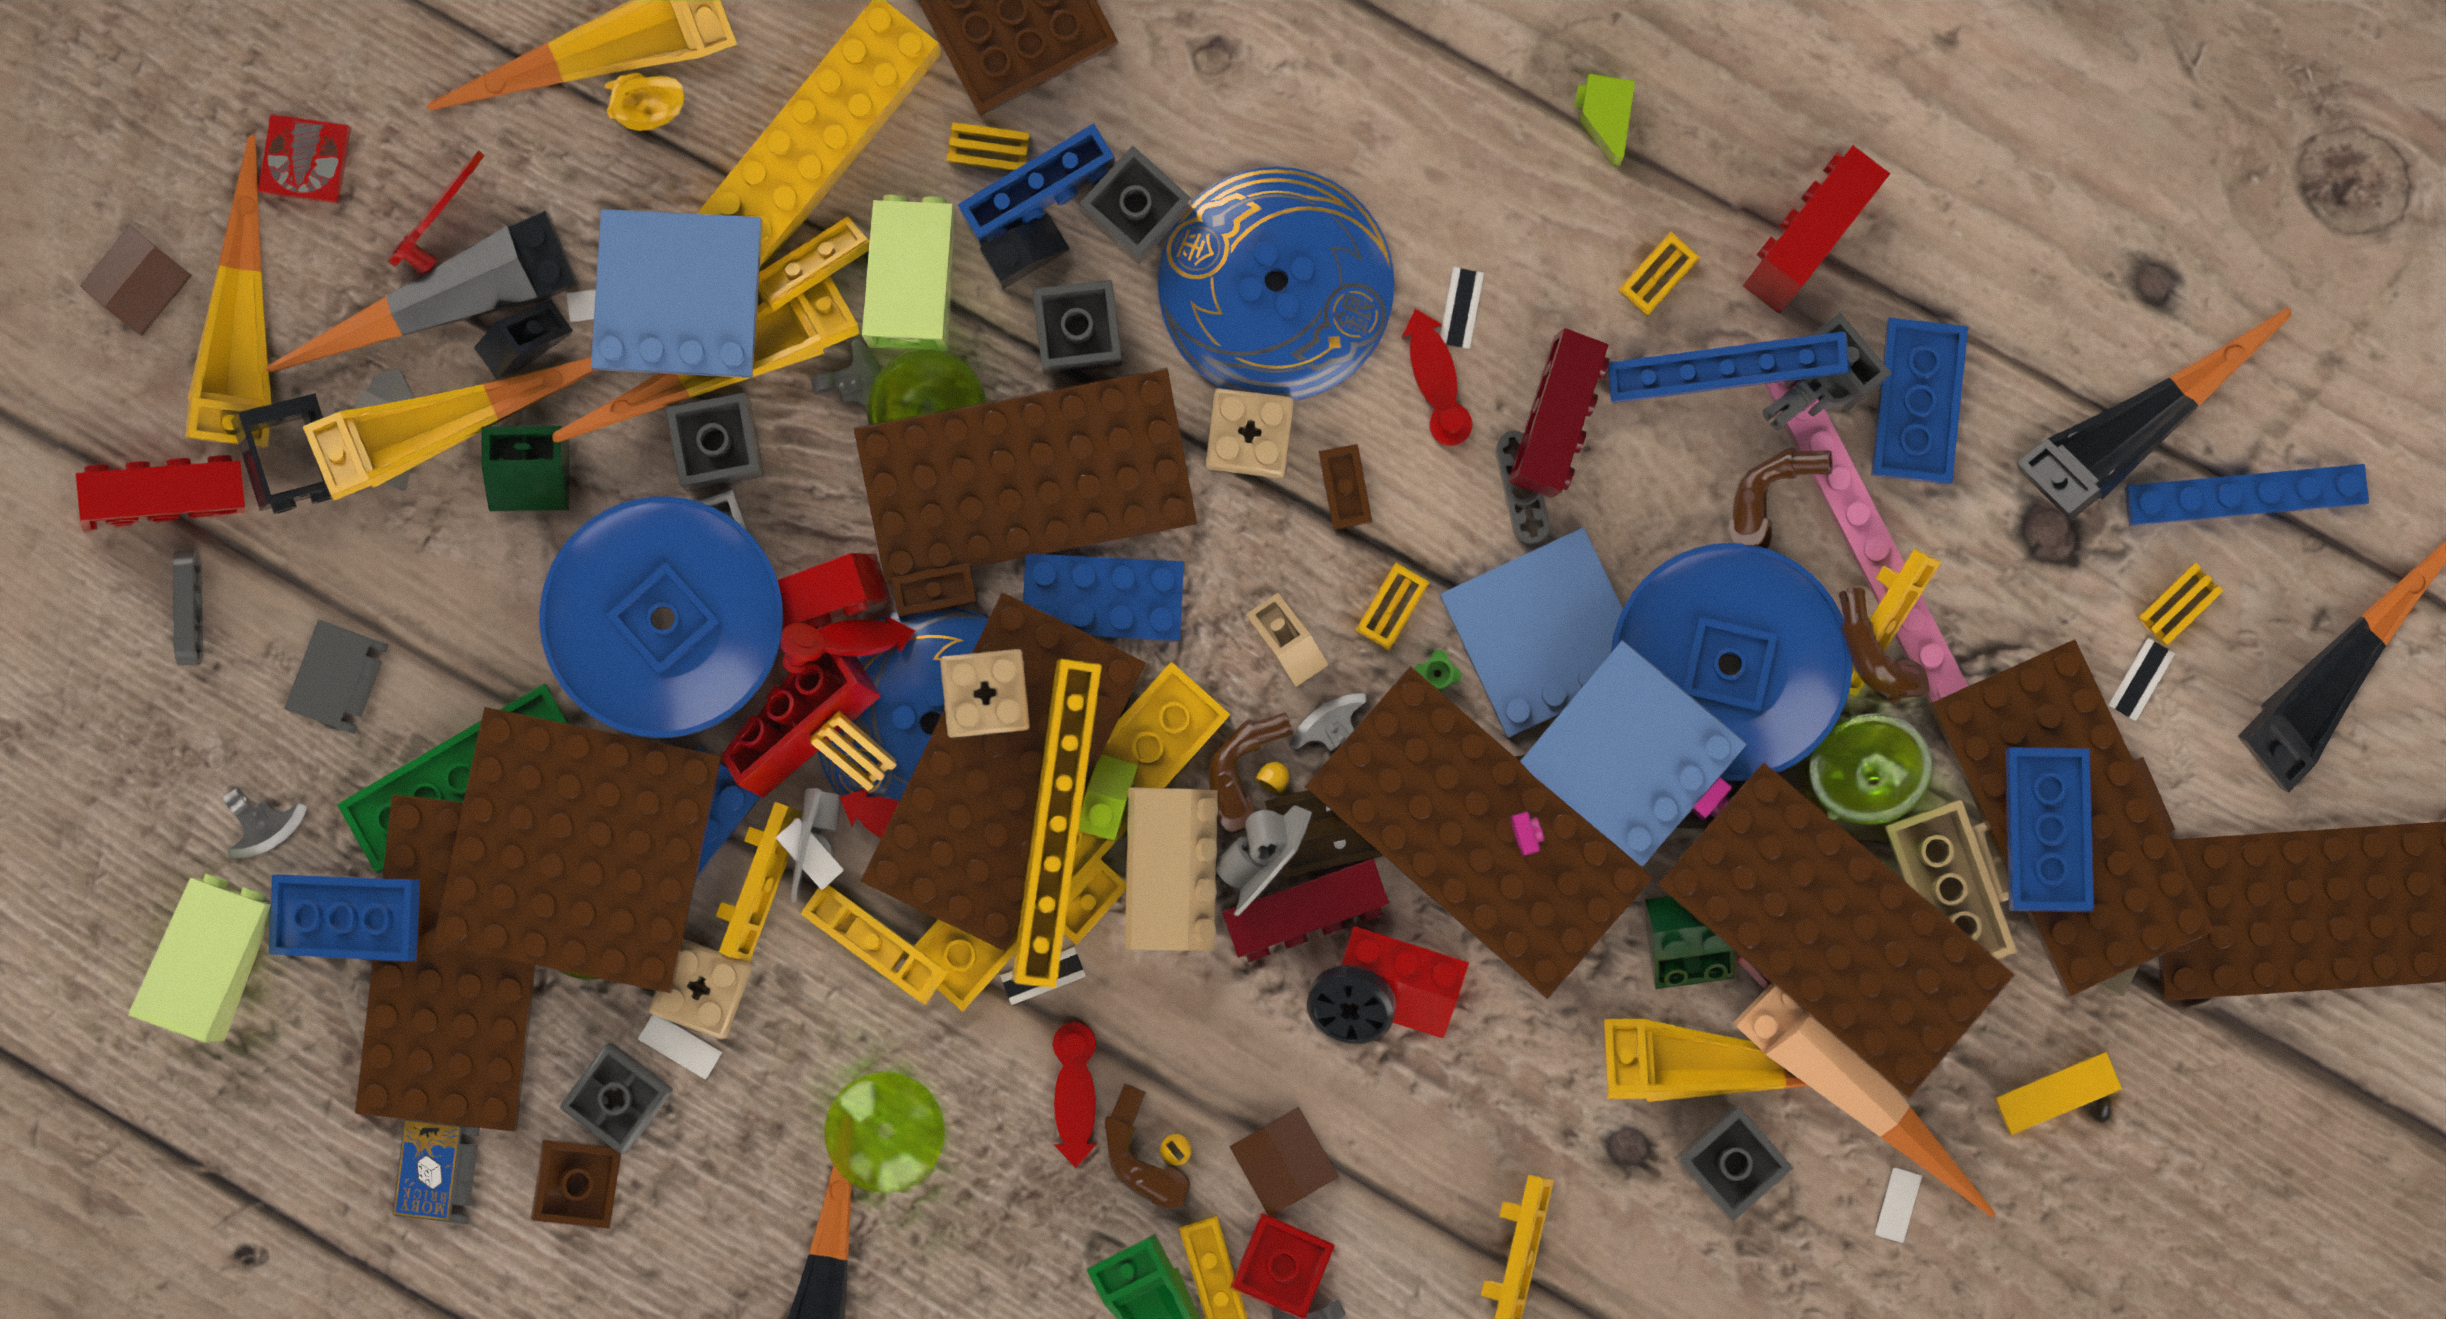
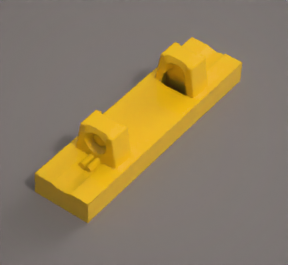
(1898, 601)
(759, 887)
(874, 943)
(1520, 1266)

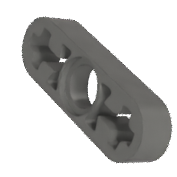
(1519, 519)
(187, 607)

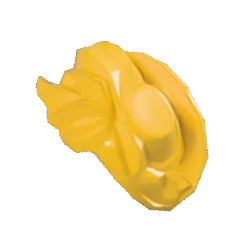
(644, 101)

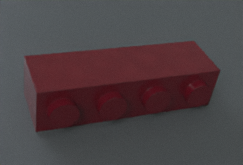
(1559, 412)
(1306, 908)

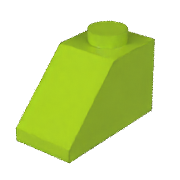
(1606, 112)
(1107, 797)

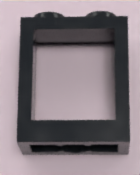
(268, 416)

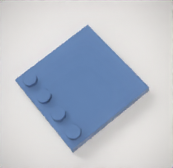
(676, 293)
(1536, 628)
(1633, 753)

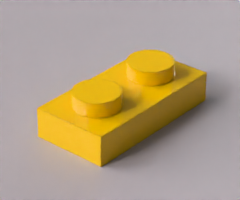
(1092, 900)

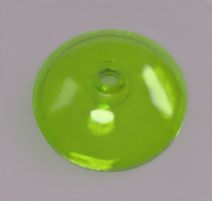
(918, 377)
(1867, 750)
(878, 1162)

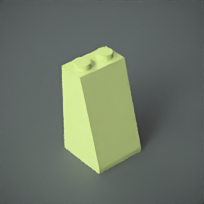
(909, 274)
(204, 960)

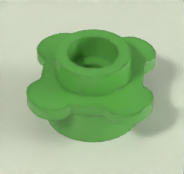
(1439, 662)

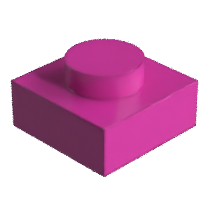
(1713, 800)
(1527, 833)

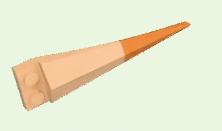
(1844, 1079)

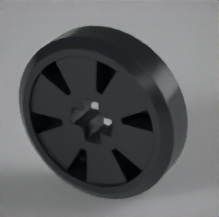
(1357, 986)

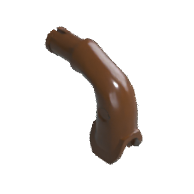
(1750, 502)
(1881, 673)
(1232, 802)
(1161, 1186)

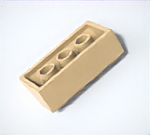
(1947, 868)
(1171, 869)

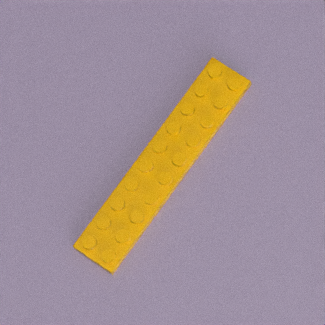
(1155, 733)

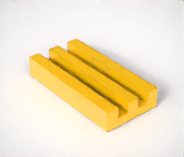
(987, 132)
(1636, 298)
(2204, 580)
(1374, 635)
(875, 771)

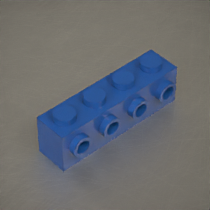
(1037, 185)

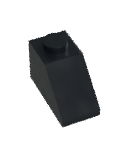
(1024, 250)
(522, 338)

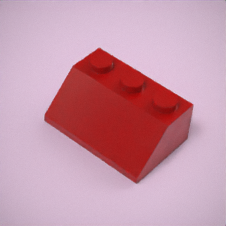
(1421, 979)

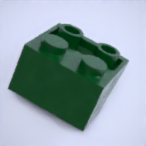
(525, 468)
(1683, 947)

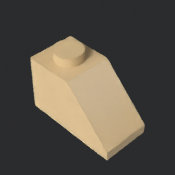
(1287, 639)

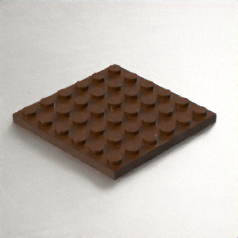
(577, 850)

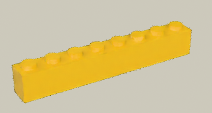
(1056, 823)

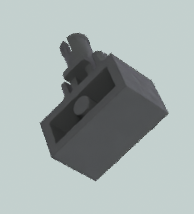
(1837, 390)

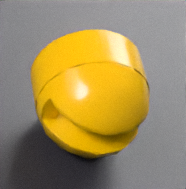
(1273, 778)
(1181, 1143)

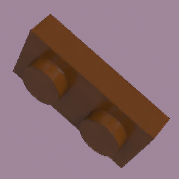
(1345, 487)
(934, 590)

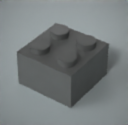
(1135, 205)
(1077, 327)
(715, 441)
(1733, 1163)

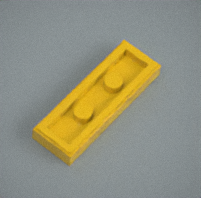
(811, 263)
(2057, 1093)
(1212, 1269)

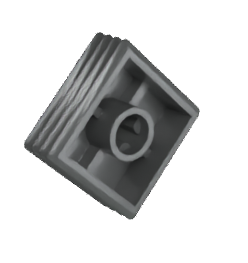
(590, 1101)

